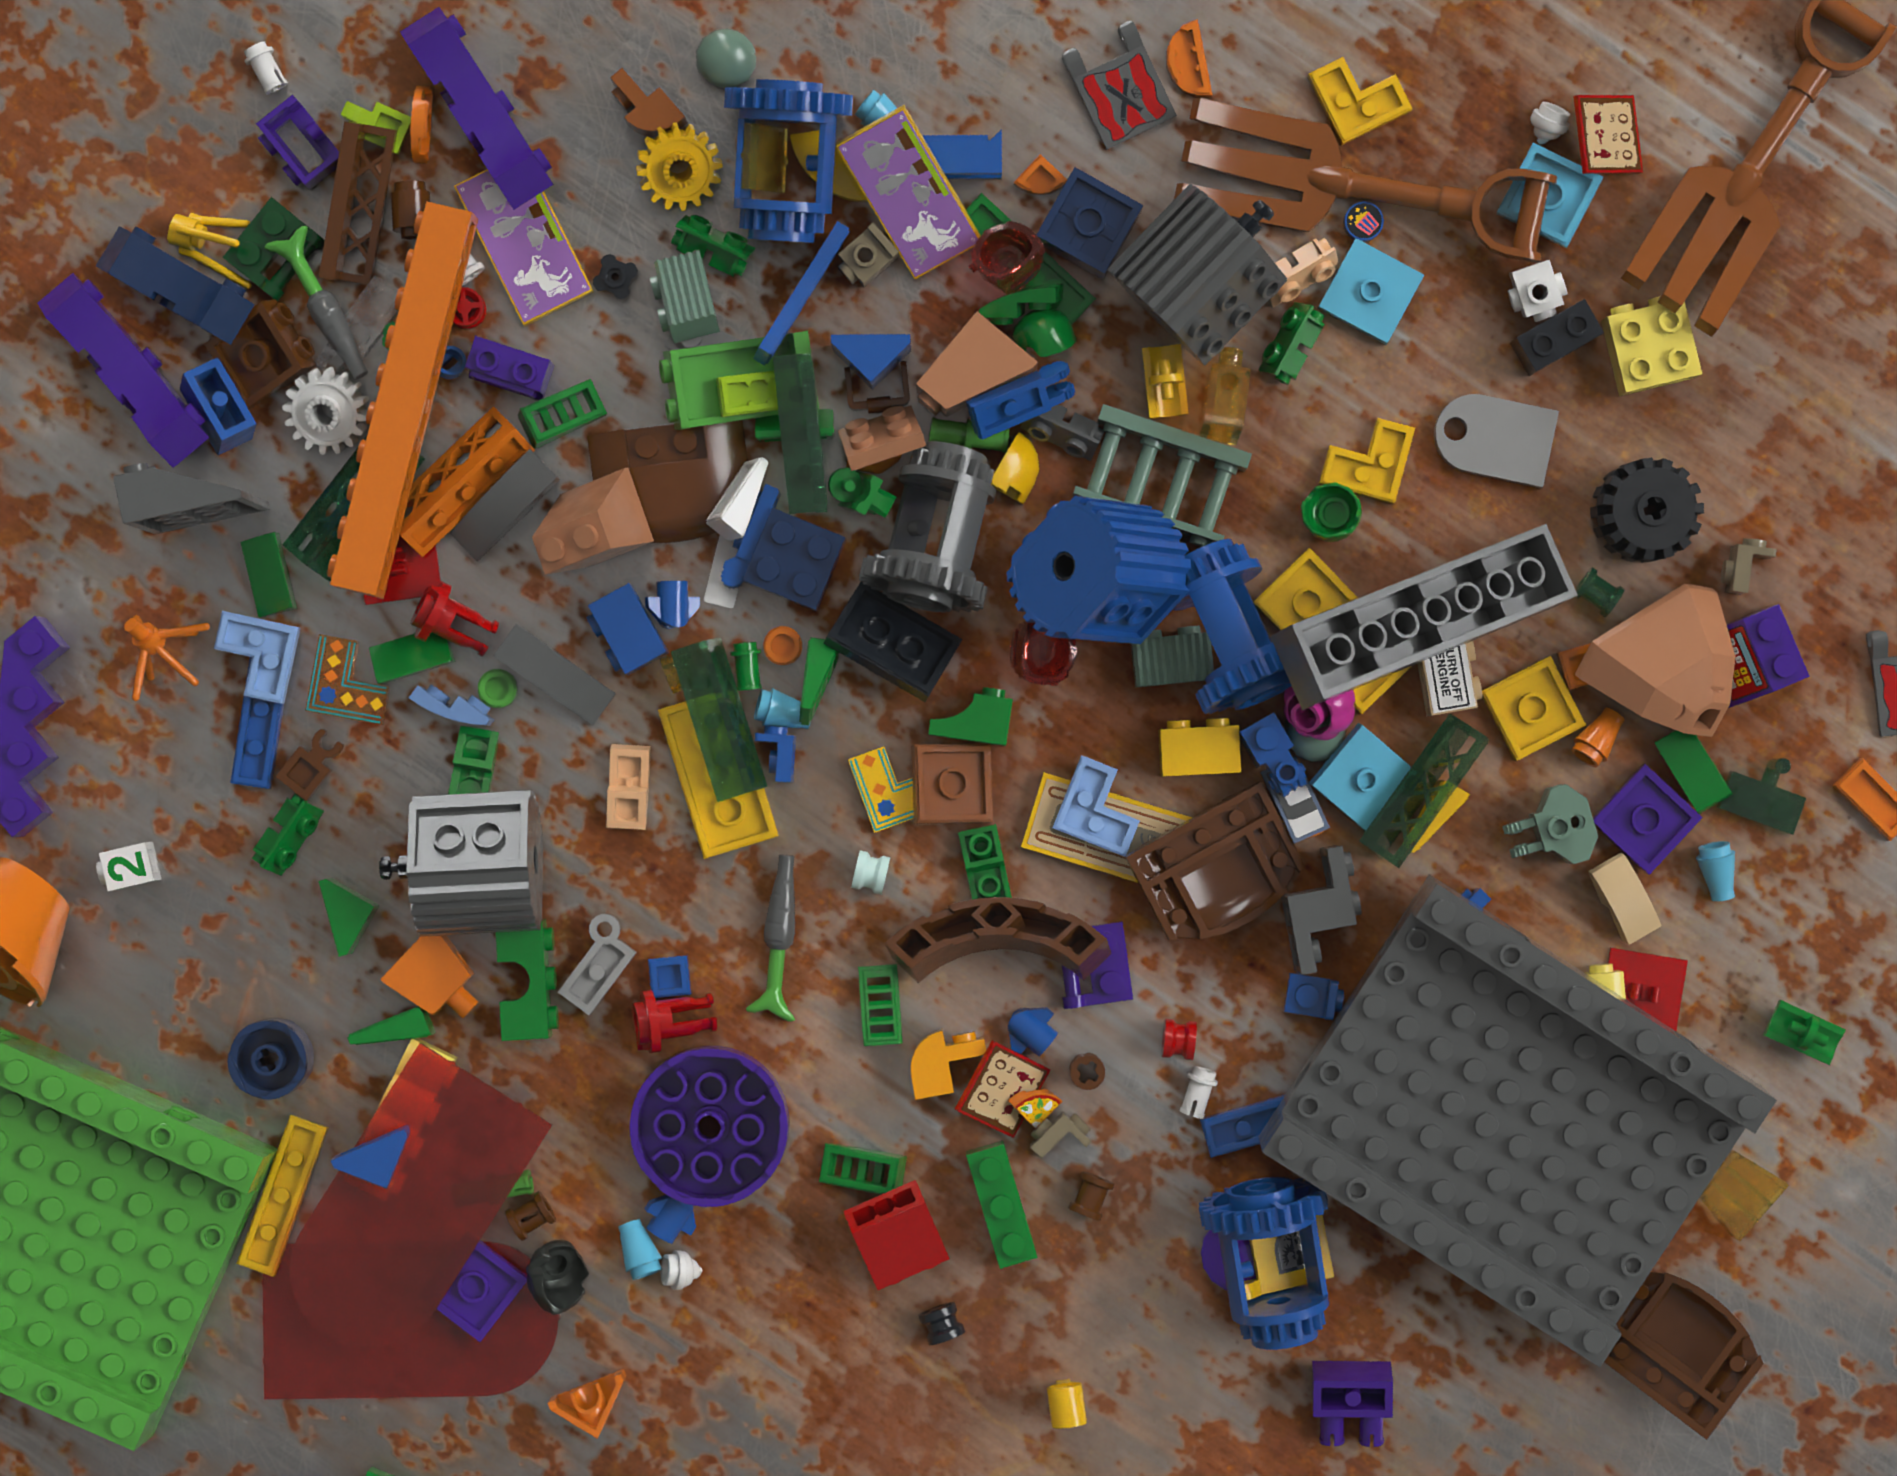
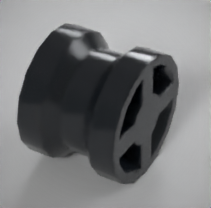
(941, 1323)

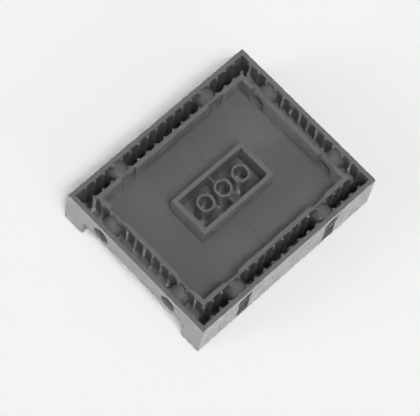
(1512, 1118)

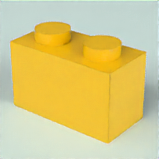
(1199, 749)

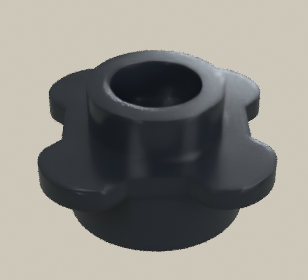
(618, 287)

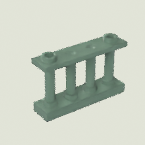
(1190, 450)

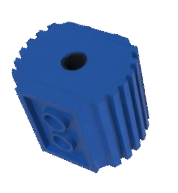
(1100, 571)

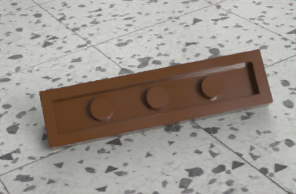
(343, 200)

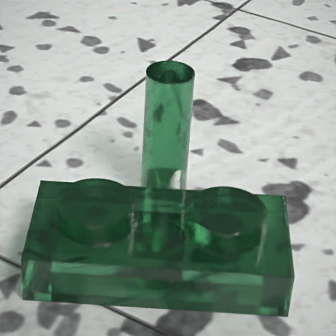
(1763, 800)

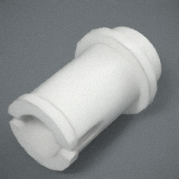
(265, 67)
(1198, 1089)

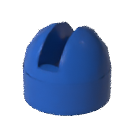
(456, 370)

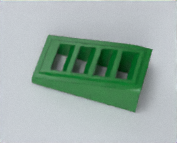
(556, 401)
(818, 670)
(405, 1025)
(880, 1038)
(896, 1171)

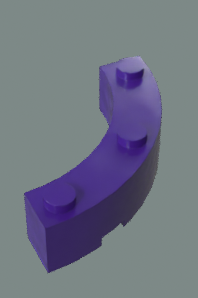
(478, 108)
(125, 369)

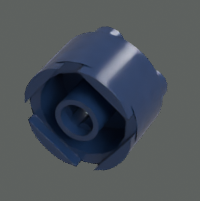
(248, 1053)

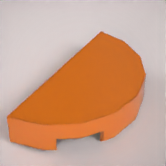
(1187, 61)
(421, 123)

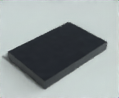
(893, 641)

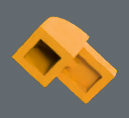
(931, 1061)

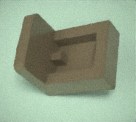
(1737, 569)
(1050, 1133)

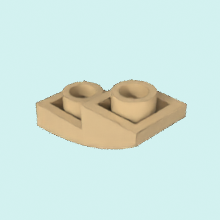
(1625, 897)

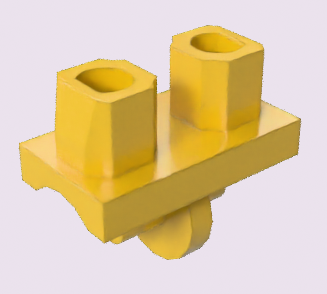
(1165, 381)

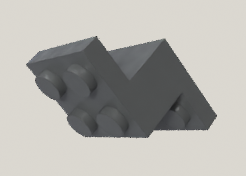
(1320, 909)

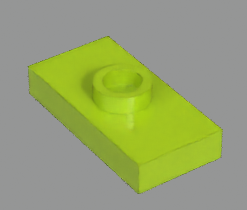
(747, 393)

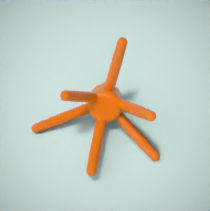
(151, 642)

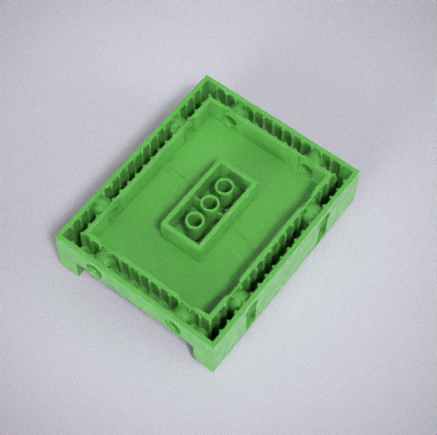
(109, 1237)

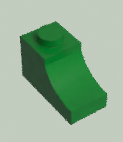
(982, 721)

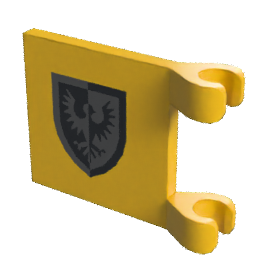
(1281, 1262)

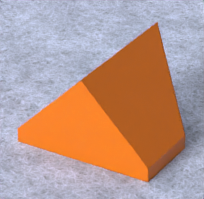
(589, 1403)

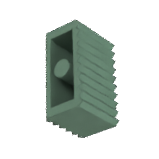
(685, 296)
(1172, 658)

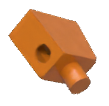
(433, 976)

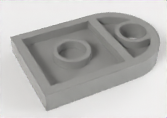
(1500, 439)

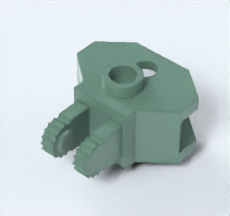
(1554, 829)

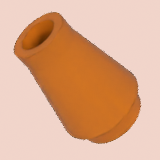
(1597, 739)

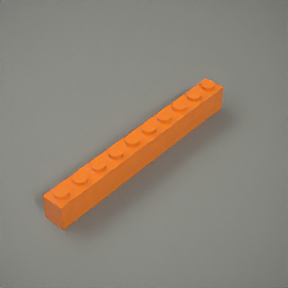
(403, 400)

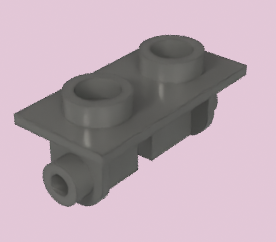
(1076, 438)

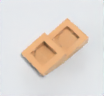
(628, 786)

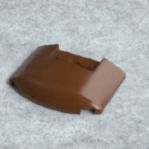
(674, 472)
(1217, 867)
(1684, 1351)

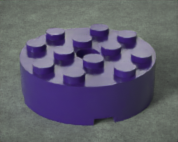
(701, 1167)

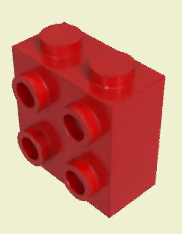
(896, 1235)

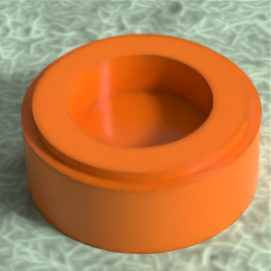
(782, 645)

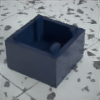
(1089, 223)

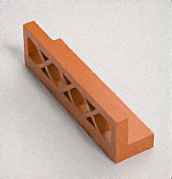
(461, 485)

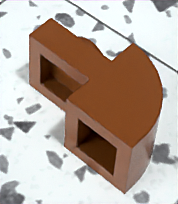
(648, 112)

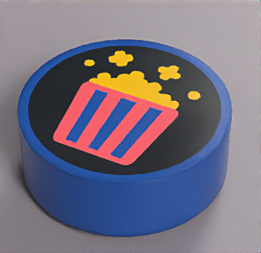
(1363, 221)

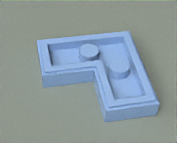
(271, 649)
(1084, 811)

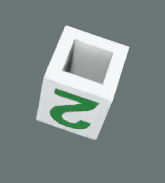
(128, 866)

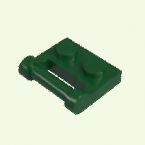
(252, 258)

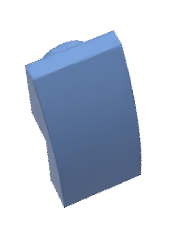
(462, 710)

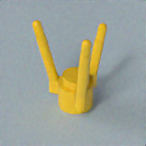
(191, 233)

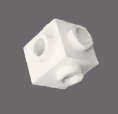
(1523, 283)

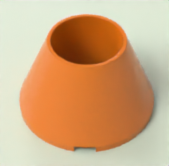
(30, 933)

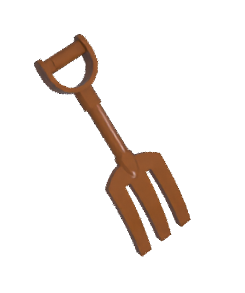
(1325, 179)
(1737, 192)

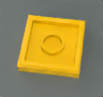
(1532, 708)

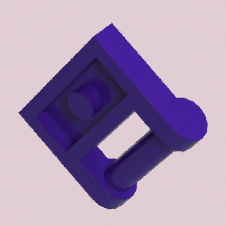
(1109, 980)

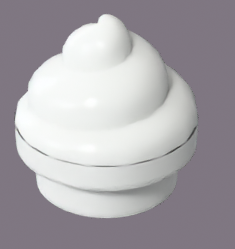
(1549, 122)
(679, 1270)

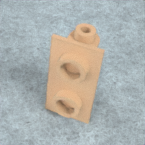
(1315, 264)

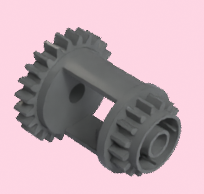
(922, 579)

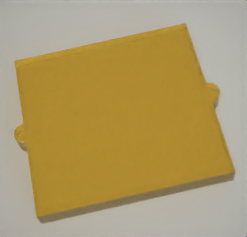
(764, 158)

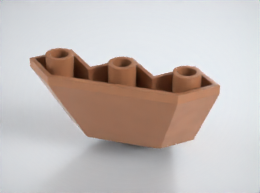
(1668, 662)

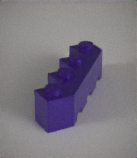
(25, 703)

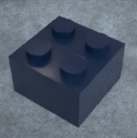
(794, 559)

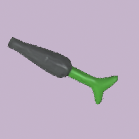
(321, 304)
(778, 936)

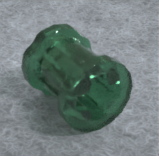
(1599, 592)

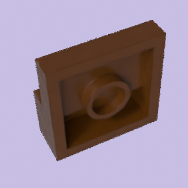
(264, 353)

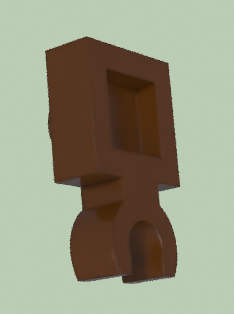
(306, 769)

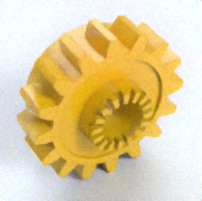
(674, 146)

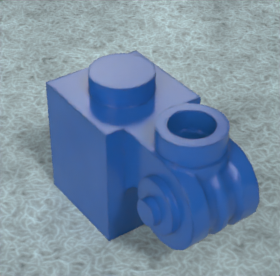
(1270, 746)

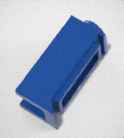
(967, 155)

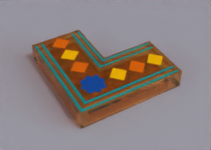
(332, 686)

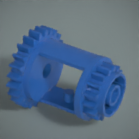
(788, 103)
(1248, 658)
(1262, 1211)

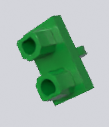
(860, 492)
(1804, 1032)

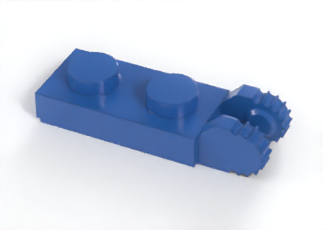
(1020, 400)
(737, 566)

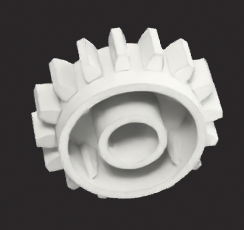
(313, 424)

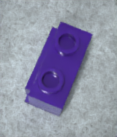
(293, 110)
(509, 368)

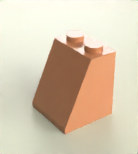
(972, 365)
(592, 524)

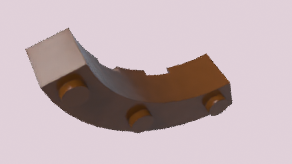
(997, 925)

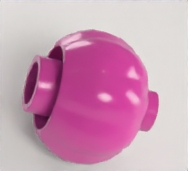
(1308, 720)

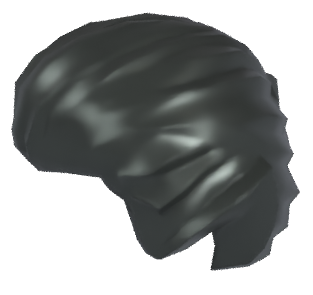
(556, 1276)

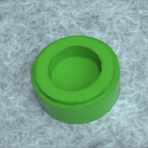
(497, 688)

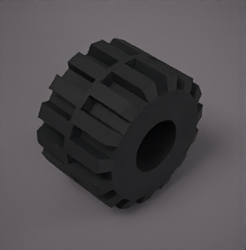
(1624, 521)

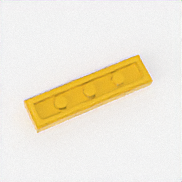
(282, 1195)

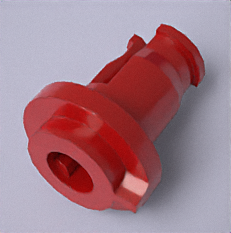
(436, 613)
(654, 1019)

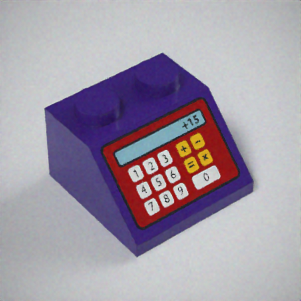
(1764, 655)

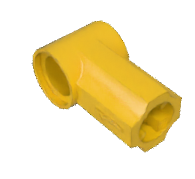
(1066, 1404)

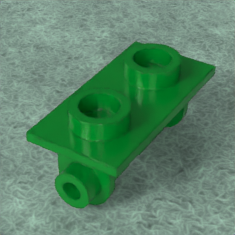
(726, 247)
(1281, 356)
(279, 850)

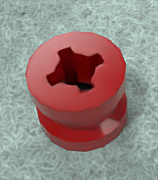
(469, 300)
(1179, 1039)

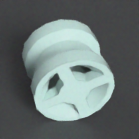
(870, 872)

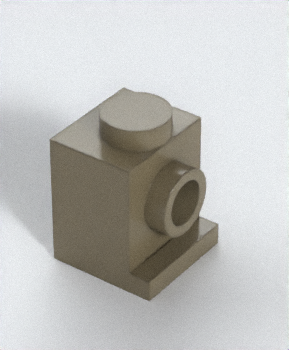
(883, 256)

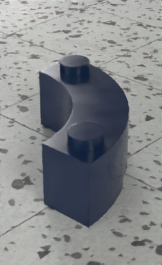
(183, 290)

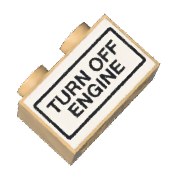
(1449, 681)

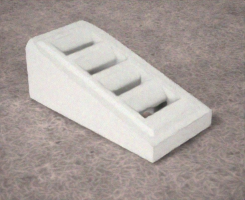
(736, 505)

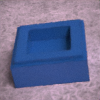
(669, 976)

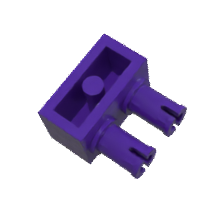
(1352, 1390)

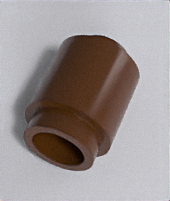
(406, 201)

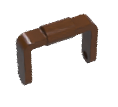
(877, 404)

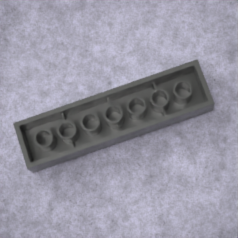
(1423, 616)

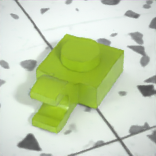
(382, 117)

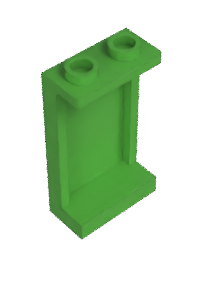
(694, 371)

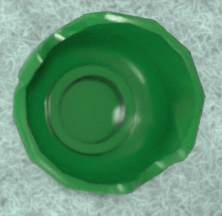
(1045, 332)
(1331, 512)

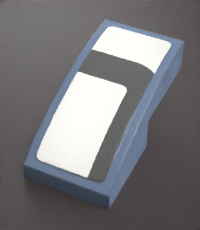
(1298, 810)

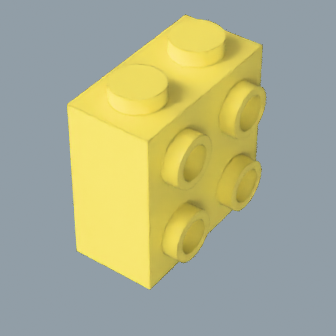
(1650, 346)

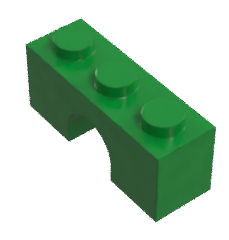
(532, 1014)
(1001, 1204)

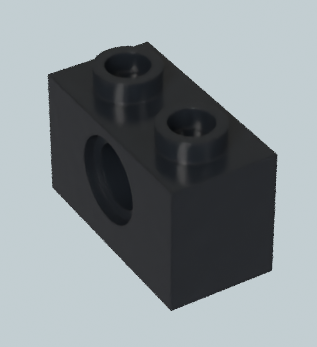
(1556, 337)

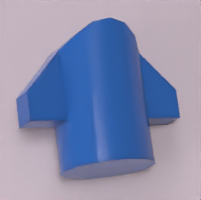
(672, 605)
(1030, 1029)
(670, 1218)

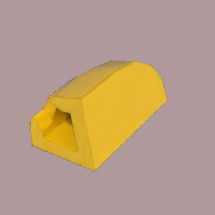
(1017, 470)

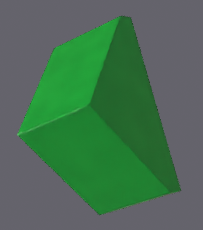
(347, 913)

